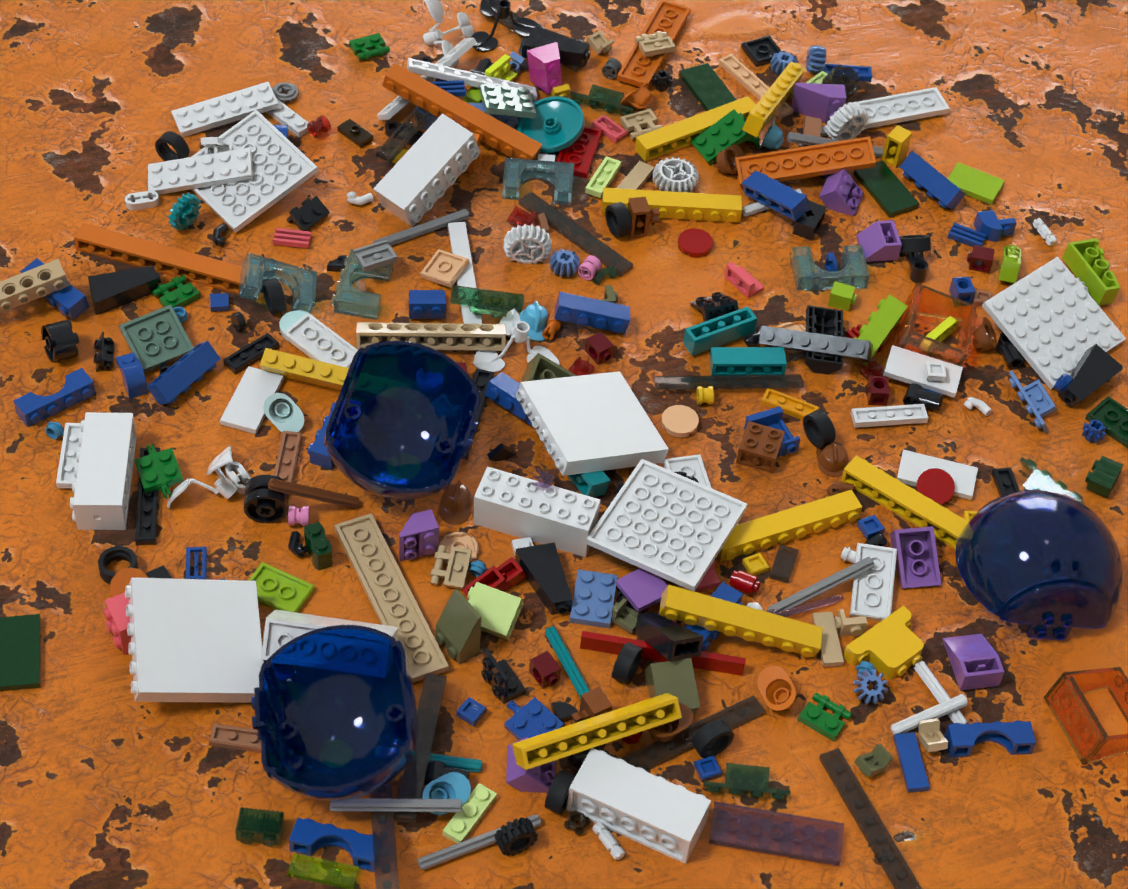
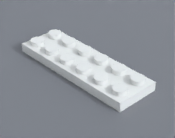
(904, 107)
(224, 109)
(200, 171)

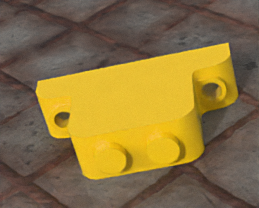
(887, 645)

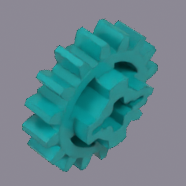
(184, 211)

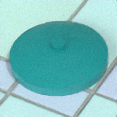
(556, 123)

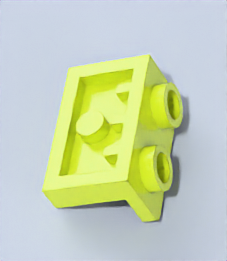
(501, 69)

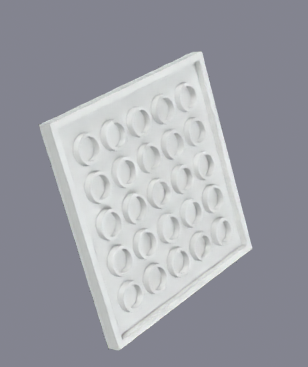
(276, 172)
(1052, 320)
(667, 524)

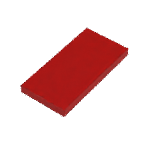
(582, 151)

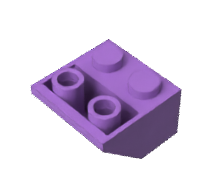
(841, 193)
(880, 241)
(419, 536)
(531, 780)

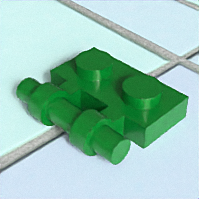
(369, 46)
(180, 297)
(822, 721)

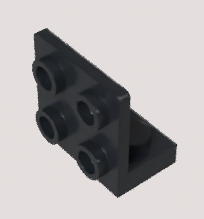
(715, 305)
(501, 678)

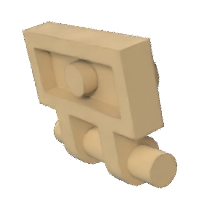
(655, 43)
(639, 120)
(457, 567)

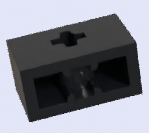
(810, 221)

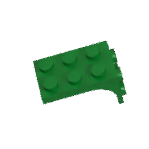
(722, 135)

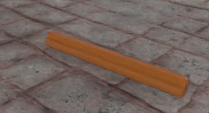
(313, 493)

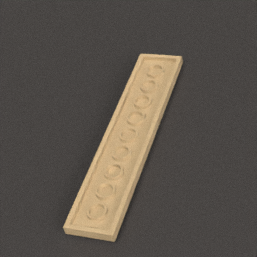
(390, 594)

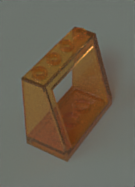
(936, 304)
(1078, 719)

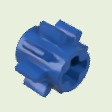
(1094, 431)

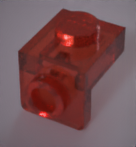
(520, 217)

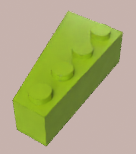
(1089, 265)
(882, 322)

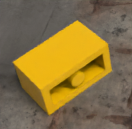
(896, 146)

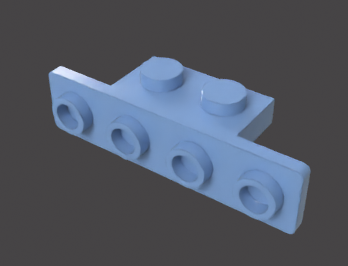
(1037, 400)

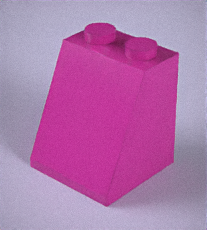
(545, 67)

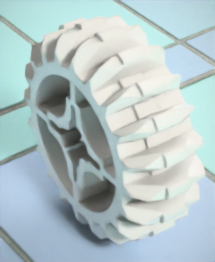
(847, 122)
(675, 175)
(527, 244)

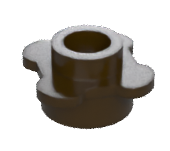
(576, 816)

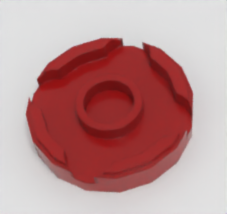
(695, 242)
(936, 485)

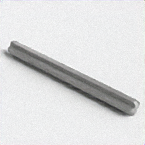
(815, 140)
(425, 227)
(823, 585)
(396, 805)
(465, 847)

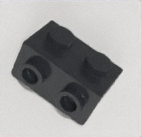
(309, 214)

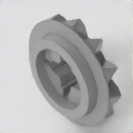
(289, 89)

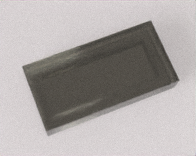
(784, 564)

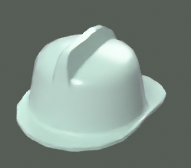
(283, 412)

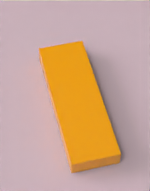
(789, 404)

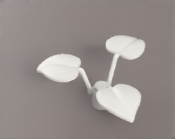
(435, 36)
(518, 331)
(222, 484)

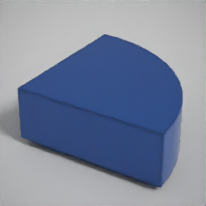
(830, 262)
(1062, 382)

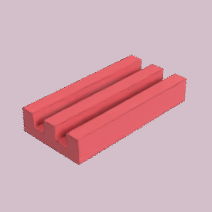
(608, 129)
(291, 238)

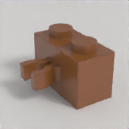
(641, 216)
(591, 705)

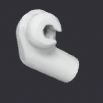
(353, 199)
(979, 404)

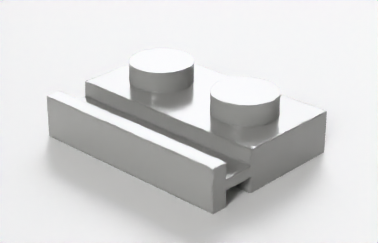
(375, 255)

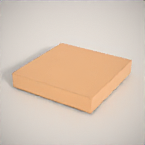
(444, 268)

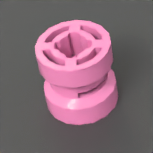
(588, 270)
(298, 515)

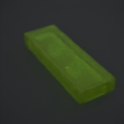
(323, 871)

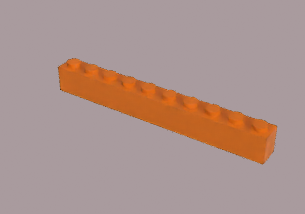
(439, 101)
(165, 259)

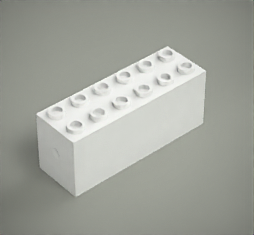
(427, 170)
(104, 471)
(545, 514)
(286, 625)
(638, 805)

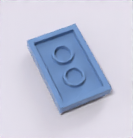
(593, 598)

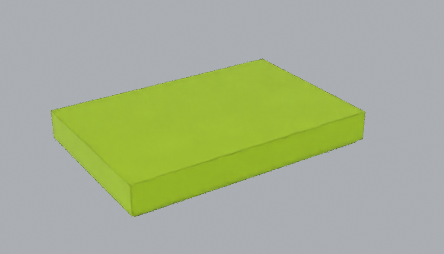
(976, 183)
(280, 590)

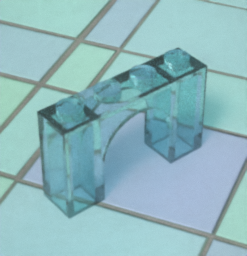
(520, 170)
(811, 277)
(299, 280)
(357, 302)

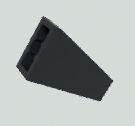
(570, 50)
(122, 287)
(1089, 374)
(546, 576)
(668, 637)

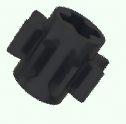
(662, 80)

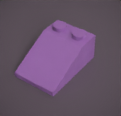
(818, 99)
(916, 557)

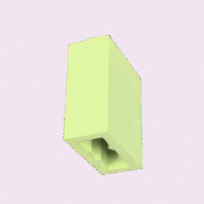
(497, 609)

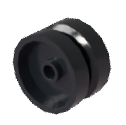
(264, 504)

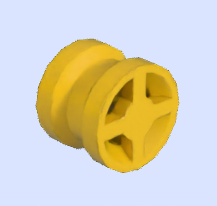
(704, 395)

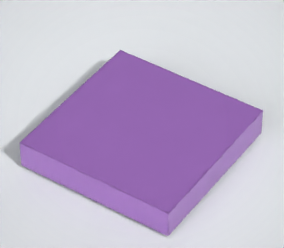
(641, 588)

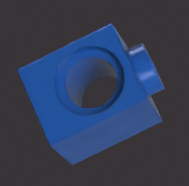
(962, 289)

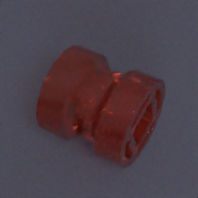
(317, 127)

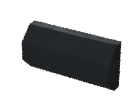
(826, 322)

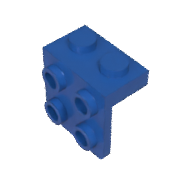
(427, 304)

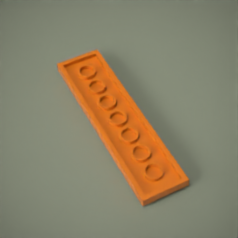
(666, 18)
(809, 160)

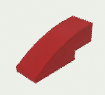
(500, 578)

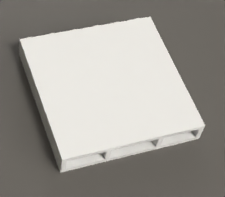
(591, 423)
(193, 640)

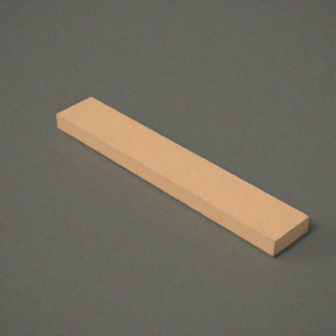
(750, 81)

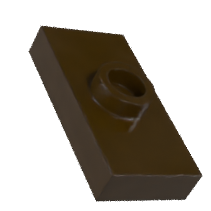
(355, 133)

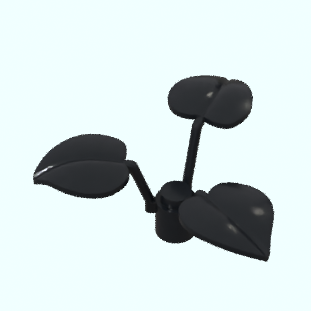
(501, 10)

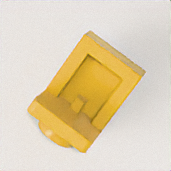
(561, 91)

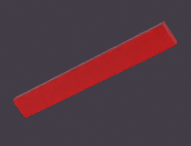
(706, 660)

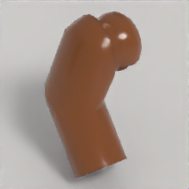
(839, 487)

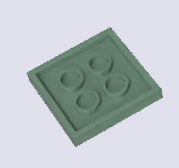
(507, 100)
(156, 338)

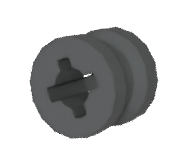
(611, 68)

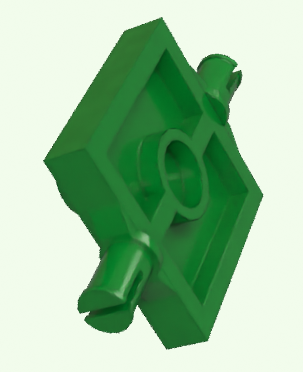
(158, 470)

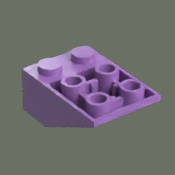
(973, 661)

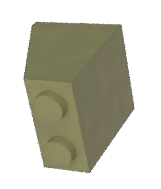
(673, 678)

